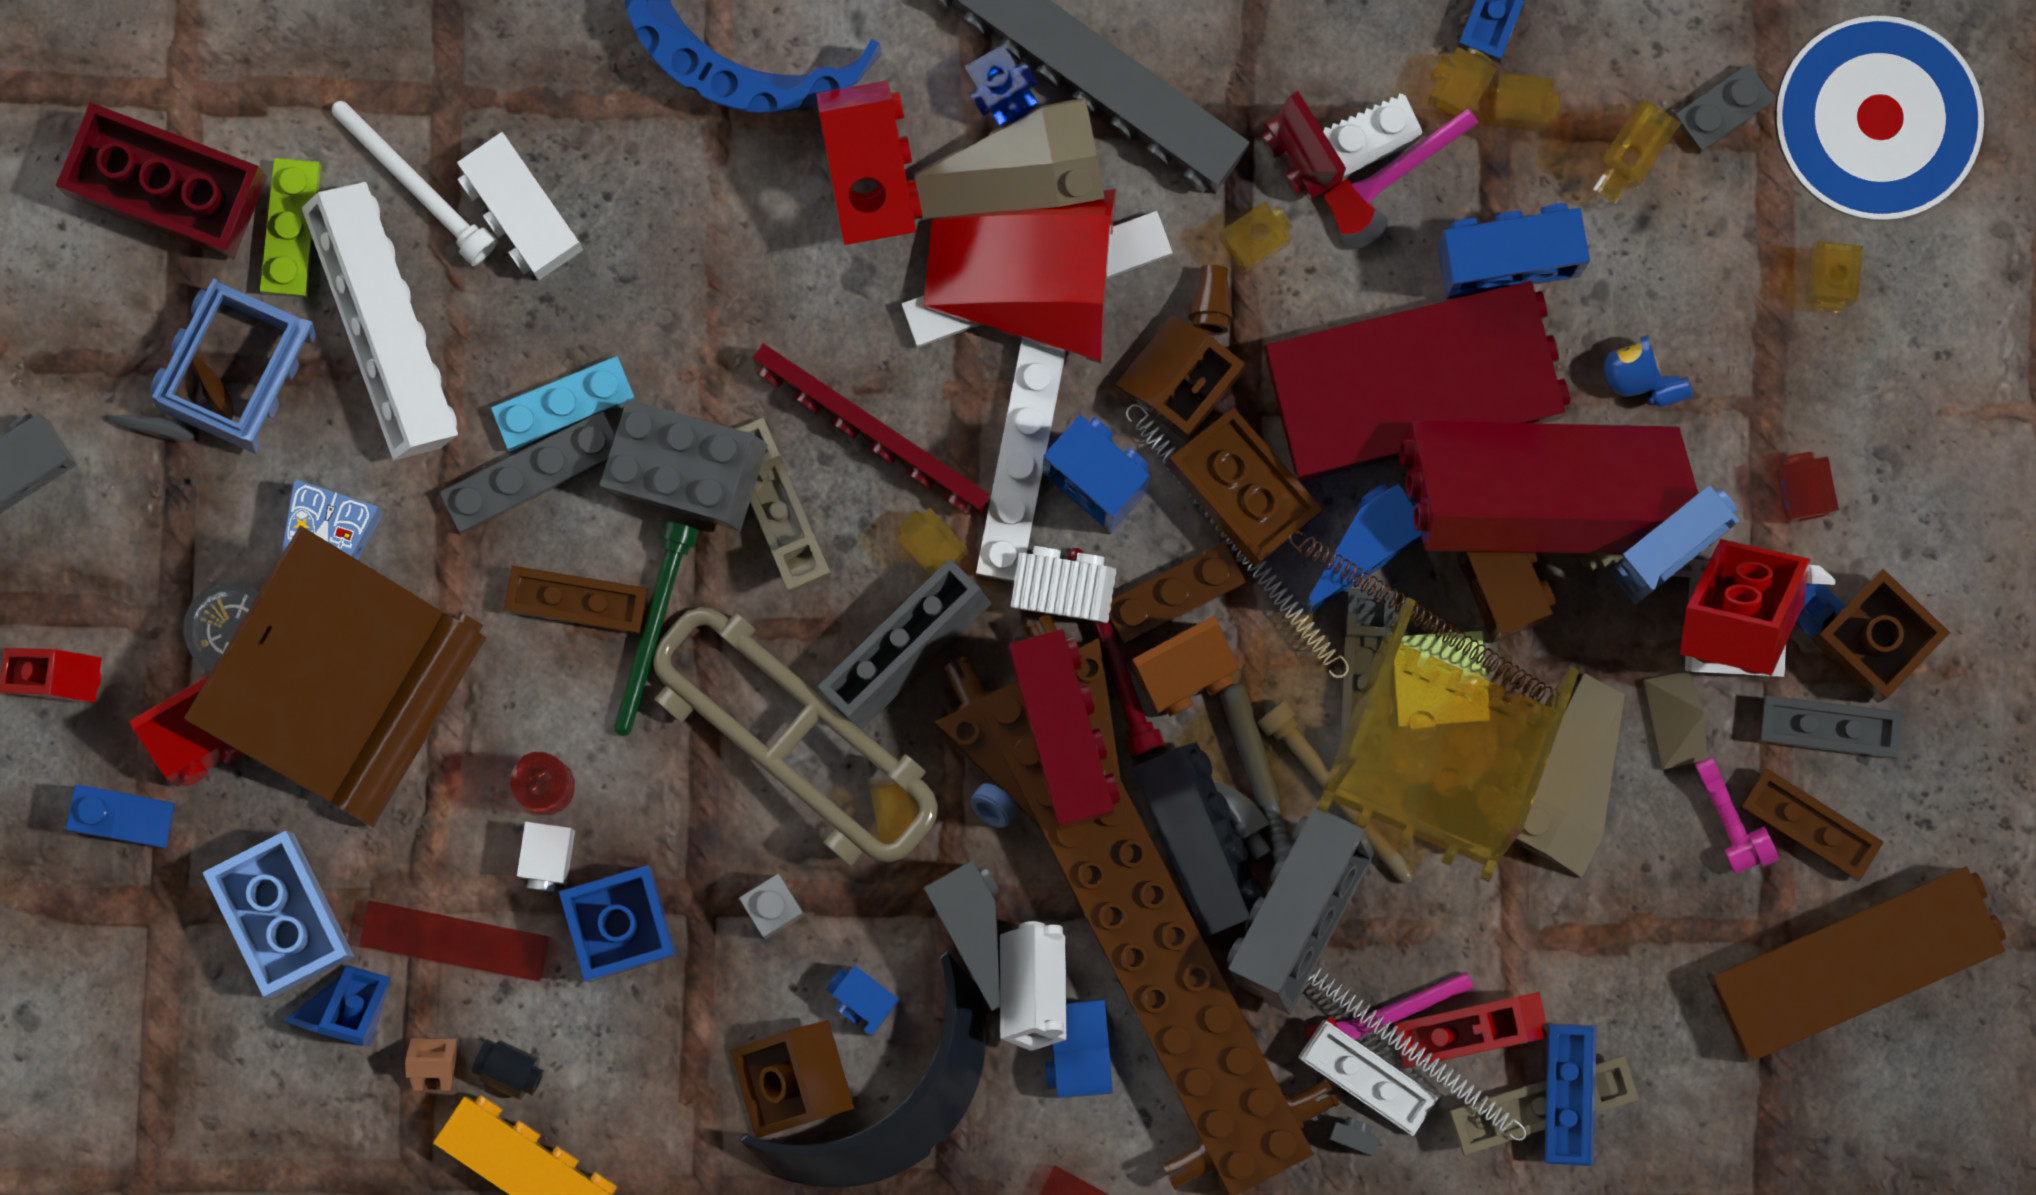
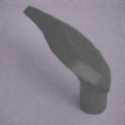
(156, 426)

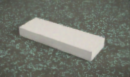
(1368, 1077)

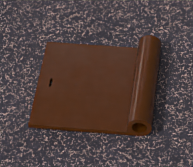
(336, 676)

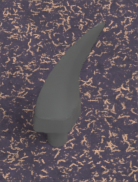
(1246, 820)

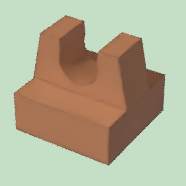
(431, 1060)

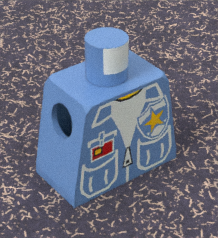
(332, 517)

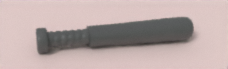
(1256, 765)

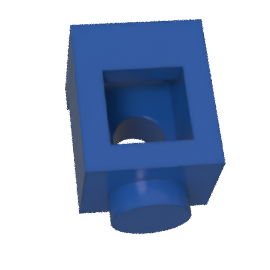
(862, 998)

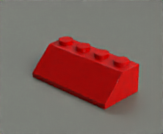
(177, 745)

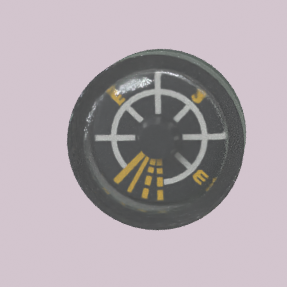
(215, 619)

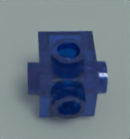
(1002, 86)

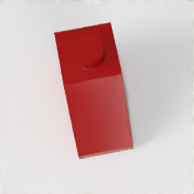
(50, 674)

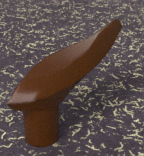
(213, 389)

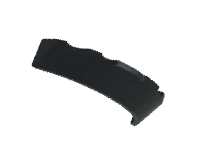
(913, 1127)

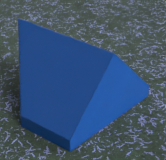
(346, 1007)

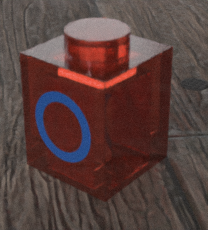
(1807, 488)

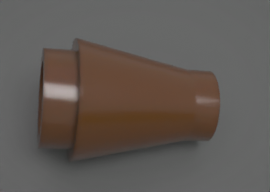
(1212, 304)

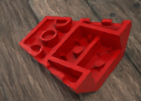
(1026, 272)

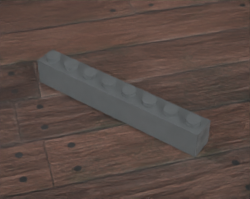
(1111, 83)

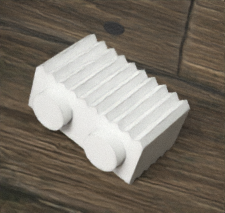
(1375, 133)
(1063, 586)

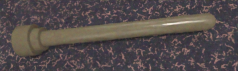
(1283, 726)

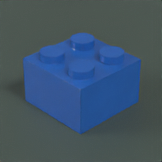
(618, 924)

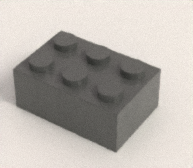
(683, 465)

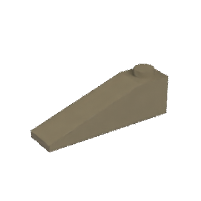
(1027, 165)
(1576, 782)

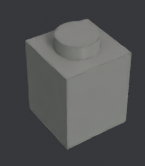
(772, 906)

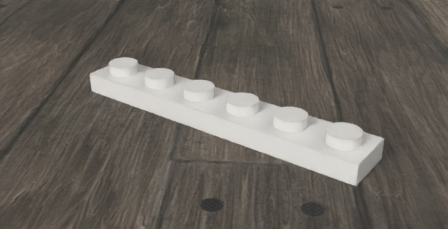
(1021, 459)

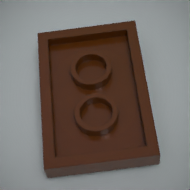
(1243, 486)

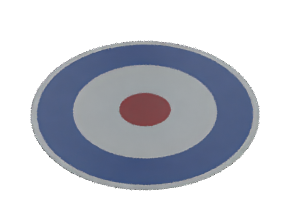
(1880, 117)

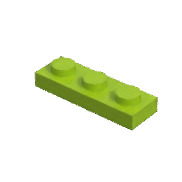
(288, 237)

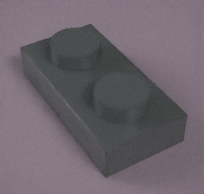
(1724, 108)

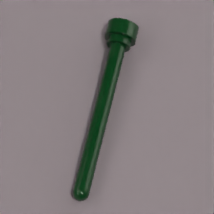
(676, 542)

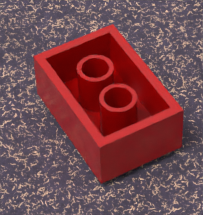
(1745, 607)

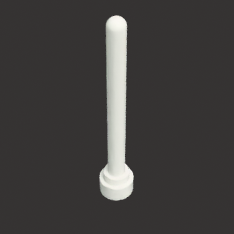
(473, 242)

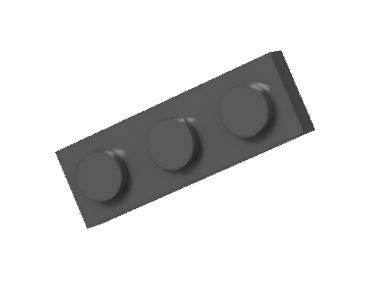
(1830, 726)

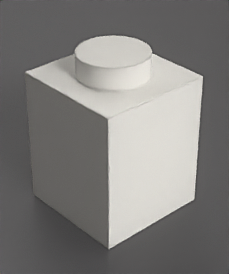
(545, 855)

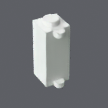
(1033, 985)

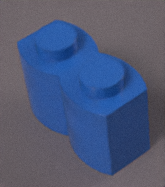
(1083, 1059)

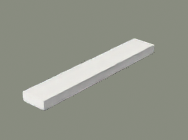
(1130, 247)

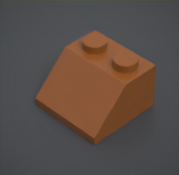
(1185, 667)

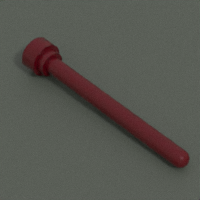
(1142, 735)

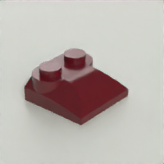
(1303, 149)

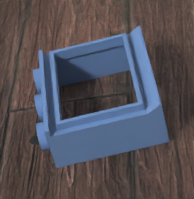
(264, 399)
(1674, 543)

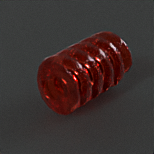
(525, 781)

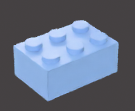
(278, 914)

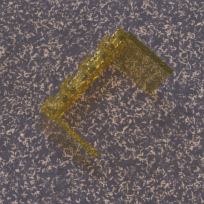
(1443, 753)

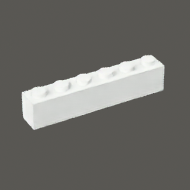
(380, 320)

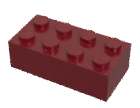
(161, 180)
(1061, 729)

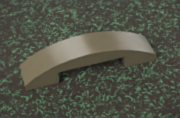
(784, 518)
(1528, 1105)

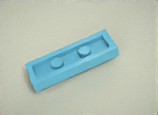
(562, 403)

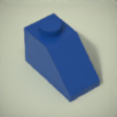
(120, 816)

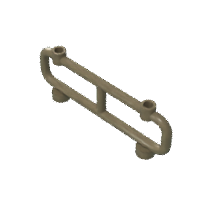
(848, 838)

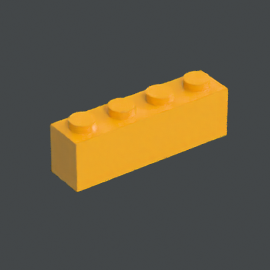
(512, 1155)

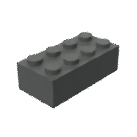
(1300, 909)

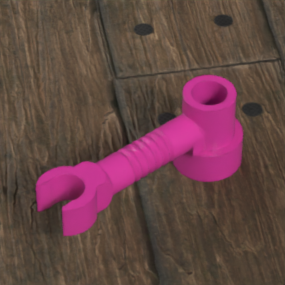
(1746, 849)

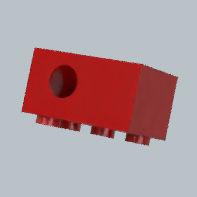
(866, 144)

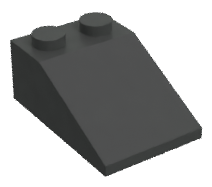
(969, 915)

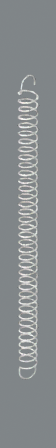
(1292, 606)
(1398, 1038)

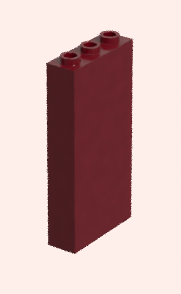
(1359, 386)
(1543, 485)

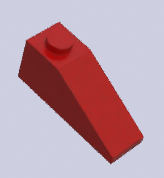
(1474, 1029)

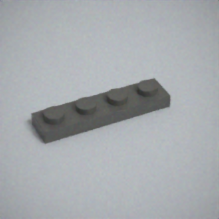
(529, 473)

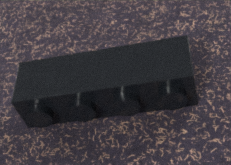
(1200, 838)

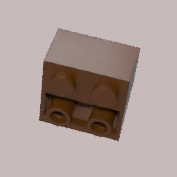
(1181, 376)

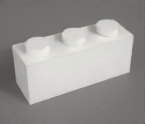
(518, 207)

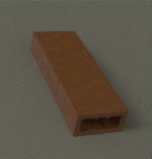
(1858, 963)

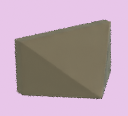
(1676, 719)

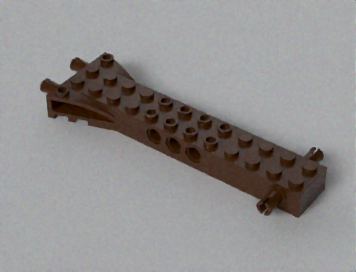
(1149, 941)

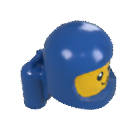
(1637, 371)

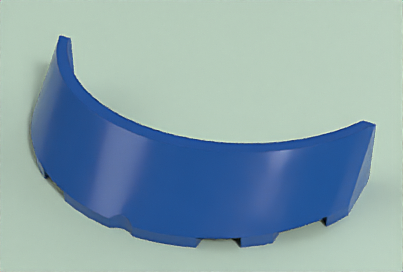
(724, 81)

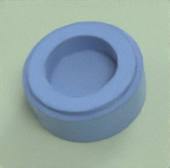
(993, 805)

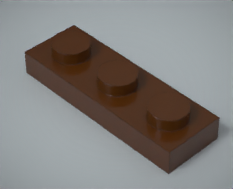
(1175, 593)
(576, 599)
(1811, 824)

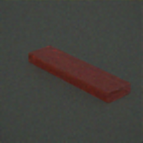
(454, 941)

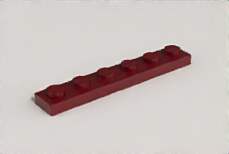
(886, 442)

